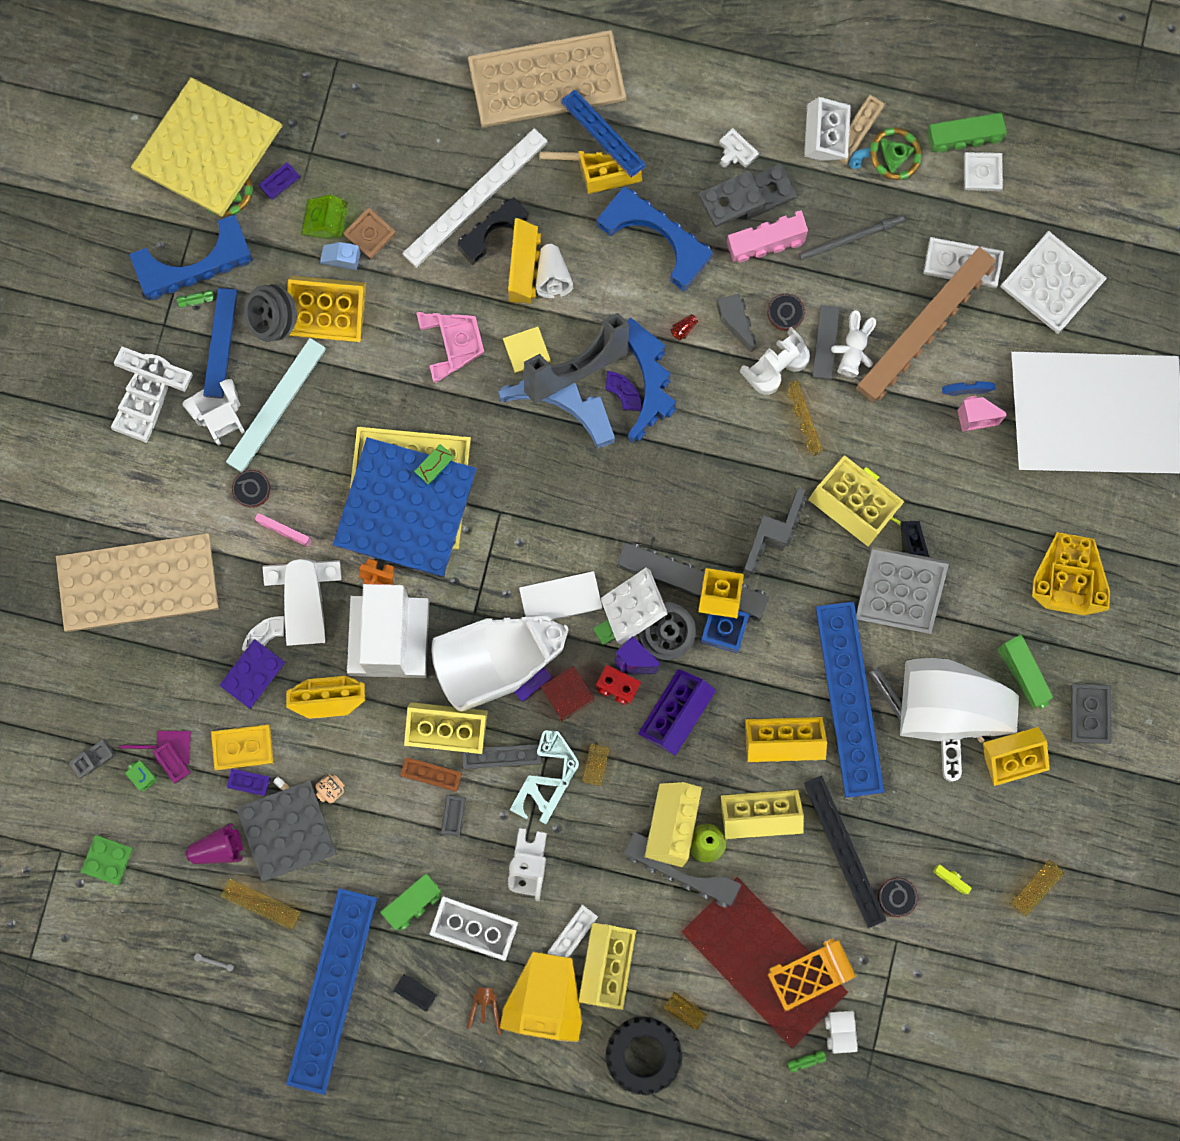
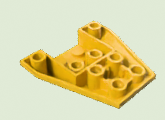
(1072, 577)
(544, 1000)

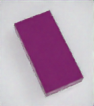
(171, 762)

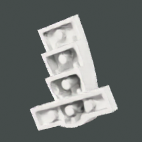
(145, 391)
(303, 596)

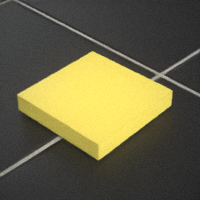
(525, 346)

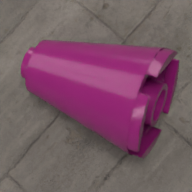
(217, 847)

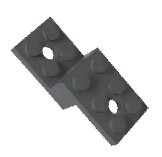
(747, 195)
(774, 533)

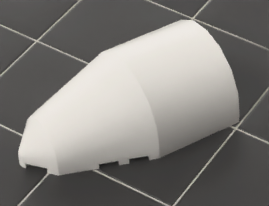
(494, 657)

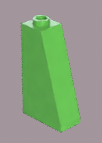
(1025, 672)

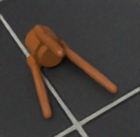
(485, 997)

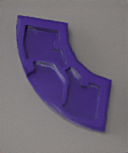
(624, 390)

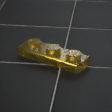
(1037, 888)

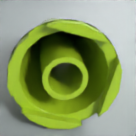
(701, 849)

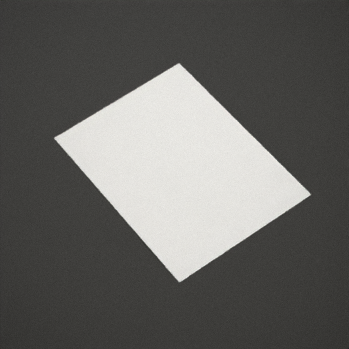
(1097, 412)

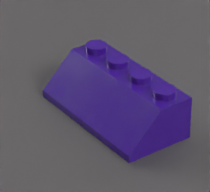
(677, 711)

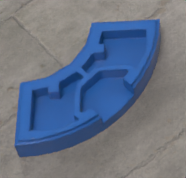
(978, 387)

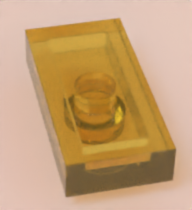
(595, 765)
(685, 1011)

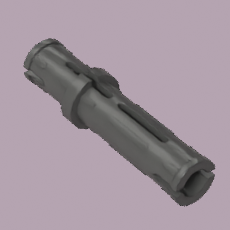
(876, 674)

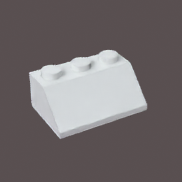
(827, 130)

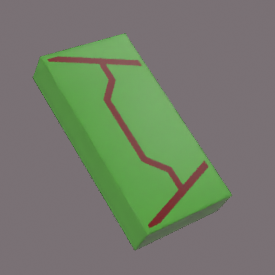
(434, 464)

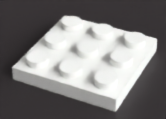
(633, 606)

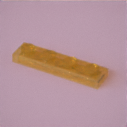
(806, 426)
(261, 904)

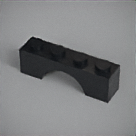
(473, 244)

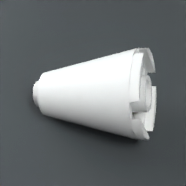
(552, 273)

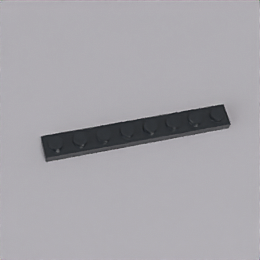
(844, 852)

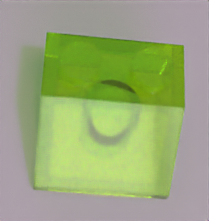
(324, 217)

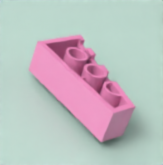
(768, 238)

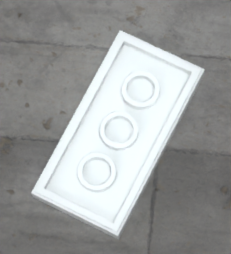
(947, 257)
(562, 597)

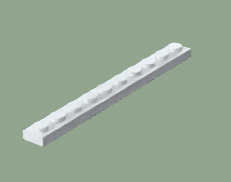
(475, 198)

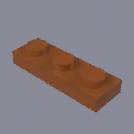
(431, 774)

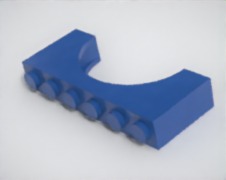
(631, 210)
(228, 253)

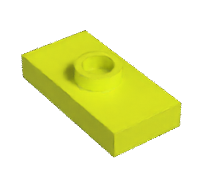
(952, 878)

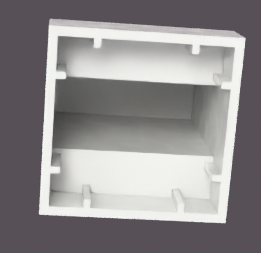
(388, 633)

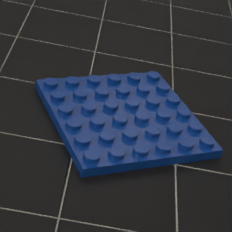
(398, 514)

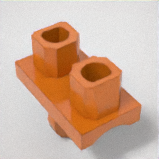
(374, 576)

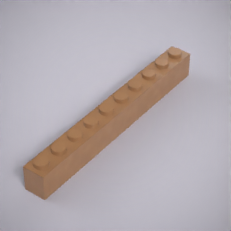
(925, 325)

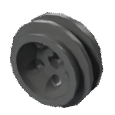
(270, 312)
(675, 649)

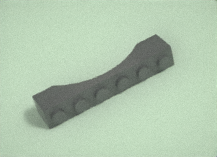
(718, 888)

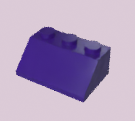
(635, 659)

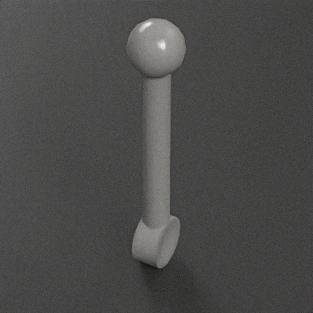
(198, 957)

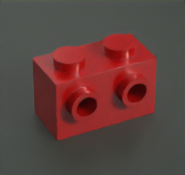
(617, 685)

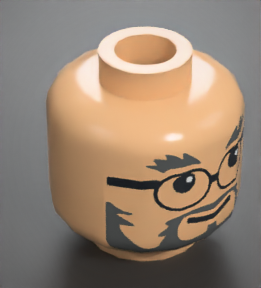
(329, 788)

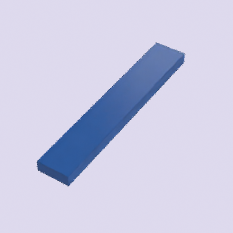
(603, 133)
(220, 342)

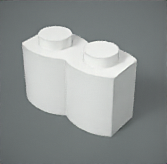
(842, 1032)

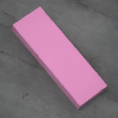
(283, 530)

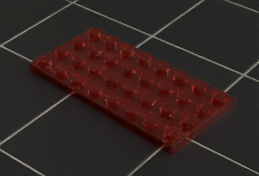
(743, 948)

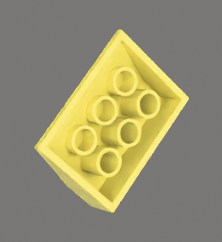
(856, 500)

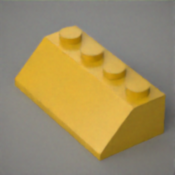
(523, 262)
(785, 739)

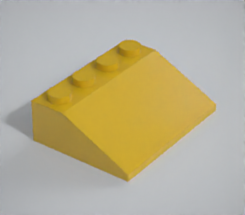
(328, 308)

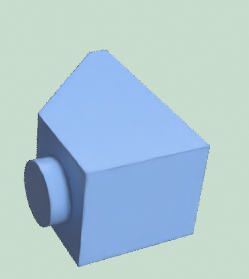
(341, 255)

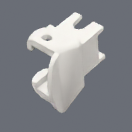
(215, 412)
(529, 856)

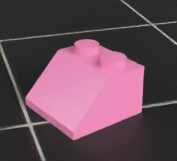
(979, 413)

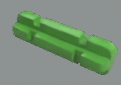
(196, 298)
(806, 1061)

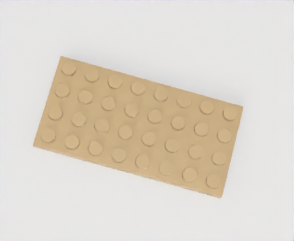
(535, 78)
(137, 582)

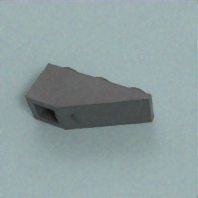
(733, 317)

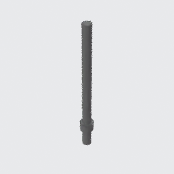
(884, 225)

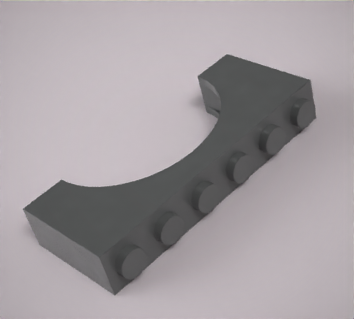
(609, 345)

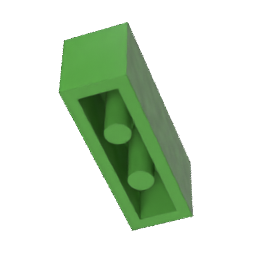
(412, 903)

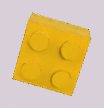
(721, 593)

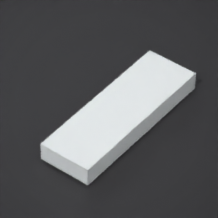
(573, 933)

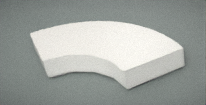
(266, 631)

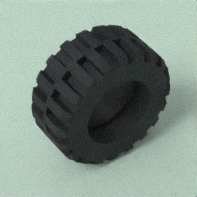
(670, 1064)

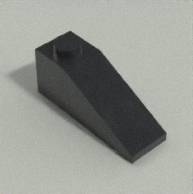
(913, 539)

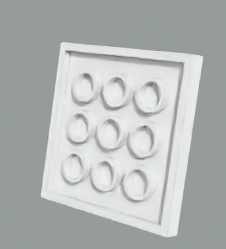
(1053, 282)

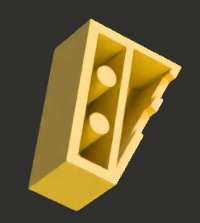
(604, 173)

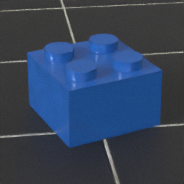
(725, 631)

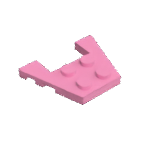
(460, 340)

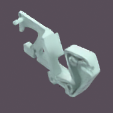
(550, 745)

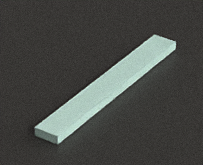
(276, 405)

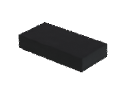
(415, 992)

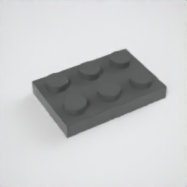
(1091, 714)

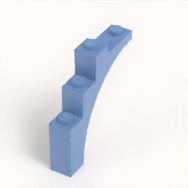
(588, 413)

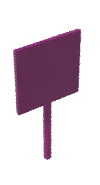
(179, 740)

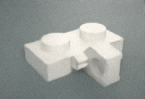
(736, 150)

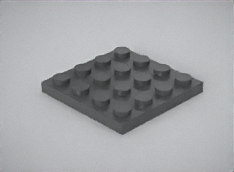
(286, 831)

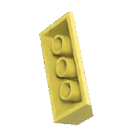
(445, 728)
(762, 814)
(673, 823)
(607, 966)

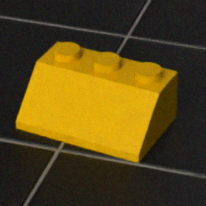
(1016, 756)

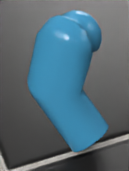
(857, 157)

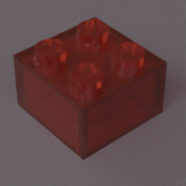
(567, 693)

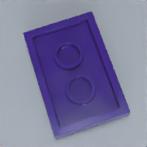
(252, 673)

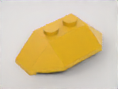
(326, 697)

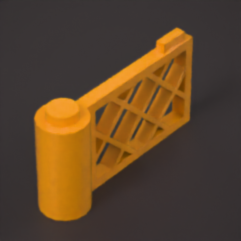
(835, 962)

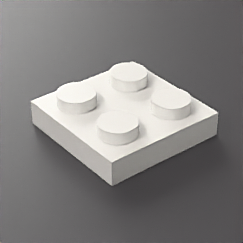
(983, 171)

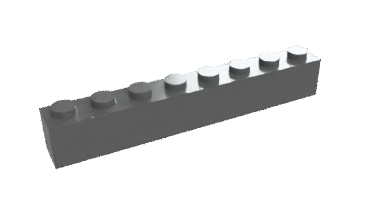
(683, 577)

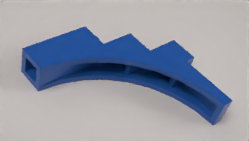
(656, 402)

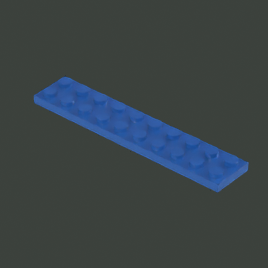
(849, 700)
(331, 991)

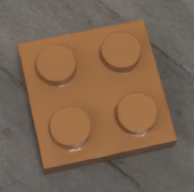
(369, 233)

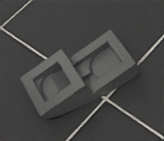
(92, 759)

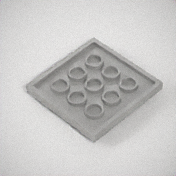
(901, 590)

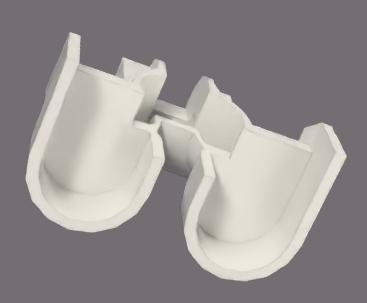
(766, 375)

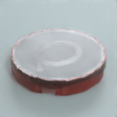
(785, 312)
(251, 488)
(897, 897)

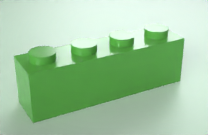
(966, 132)

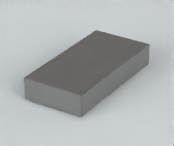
(453, 815)

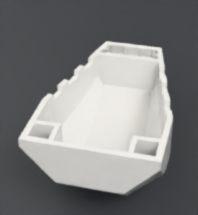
(954, 702)

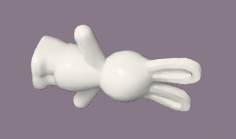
(856, 342)

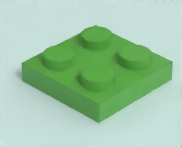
(107, 860)

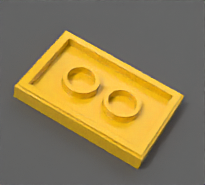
(242, 747)

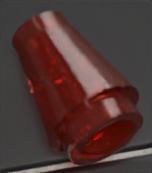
(684, 327)

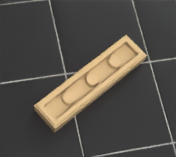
(862, 123)

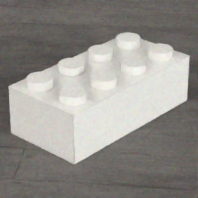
(474, 928)

